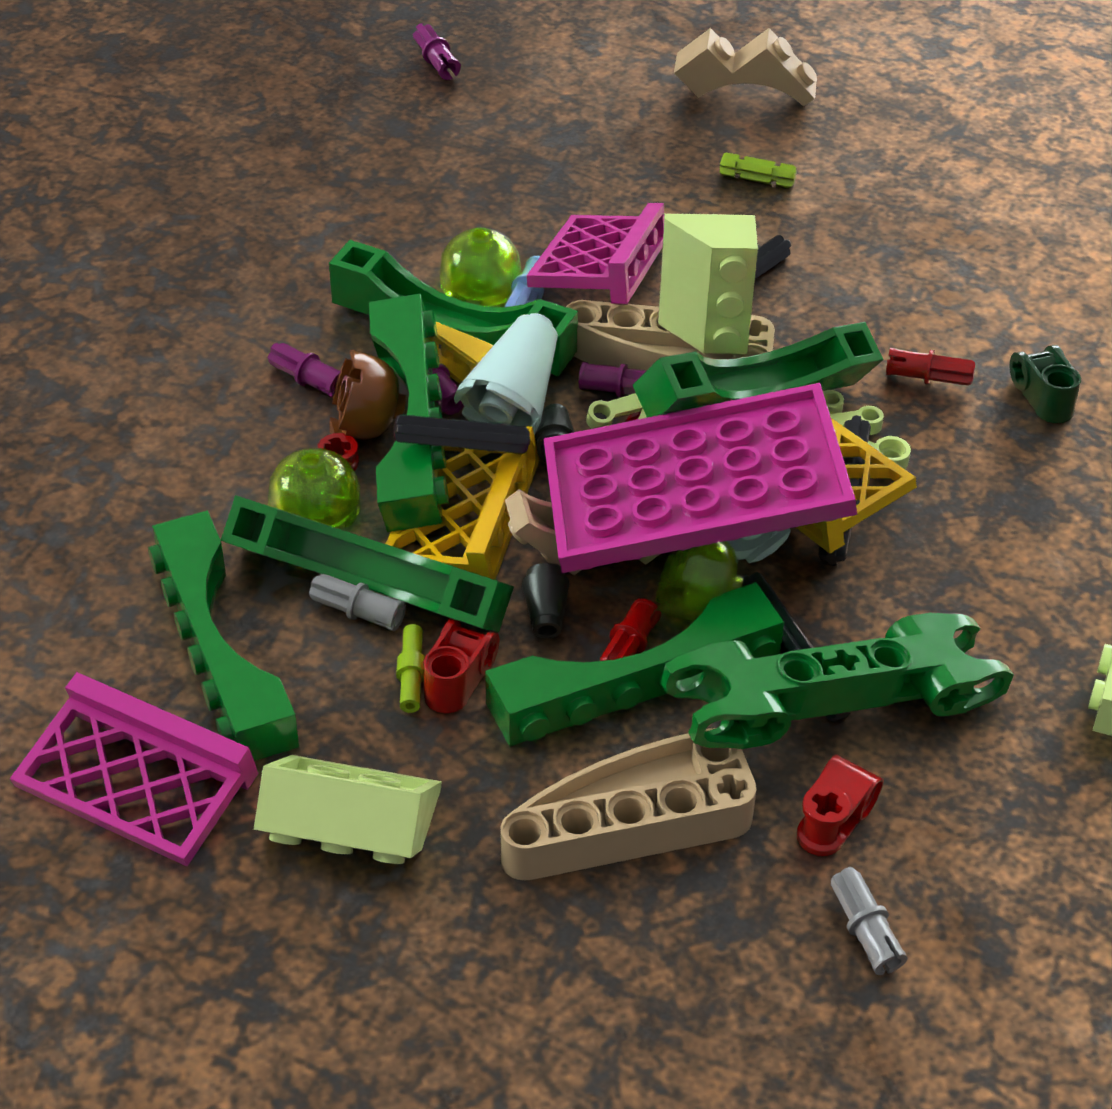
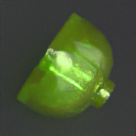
(479, 266)
(316, 487)
(695, 578)

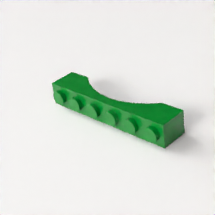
(371, 274)
(691, 381)
(408, 475)
(363, 560)
(549, 695)
(248, 699)

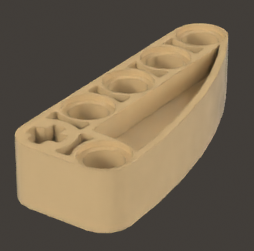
(631, 335)
(631, 808)

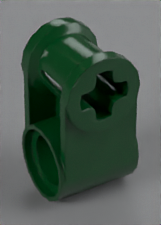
(1047, 382)

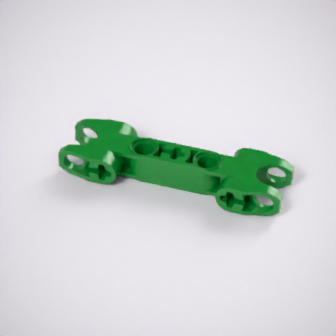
(765, 693)

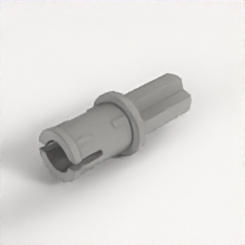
(358, 601)
(868, 921)

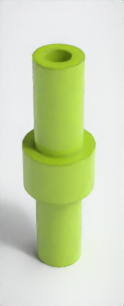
(411, 668)

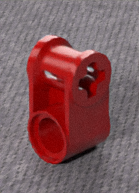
(457, 666)
(836, 806)

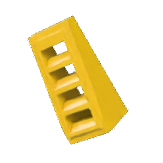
(459, 351)

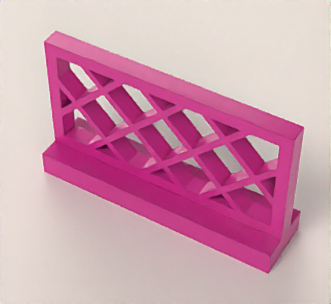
(602, 253)
(165, 738)

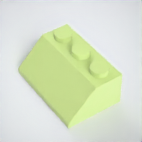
(708, 280)
(345, 807)

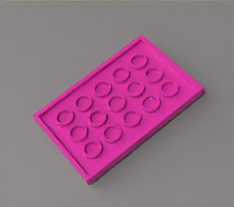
(696, 478)

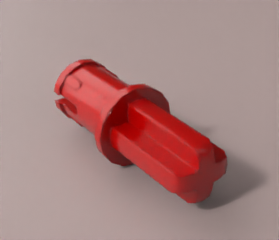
(930, 367)
(632, 633)

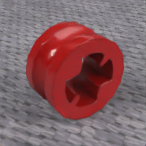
(343, 445)

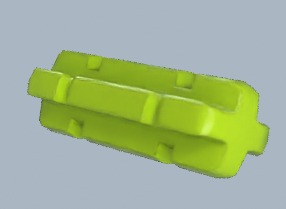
(758, 170)

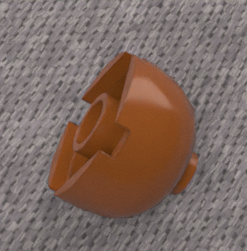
(366, 397)

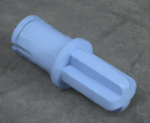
(520, 292)

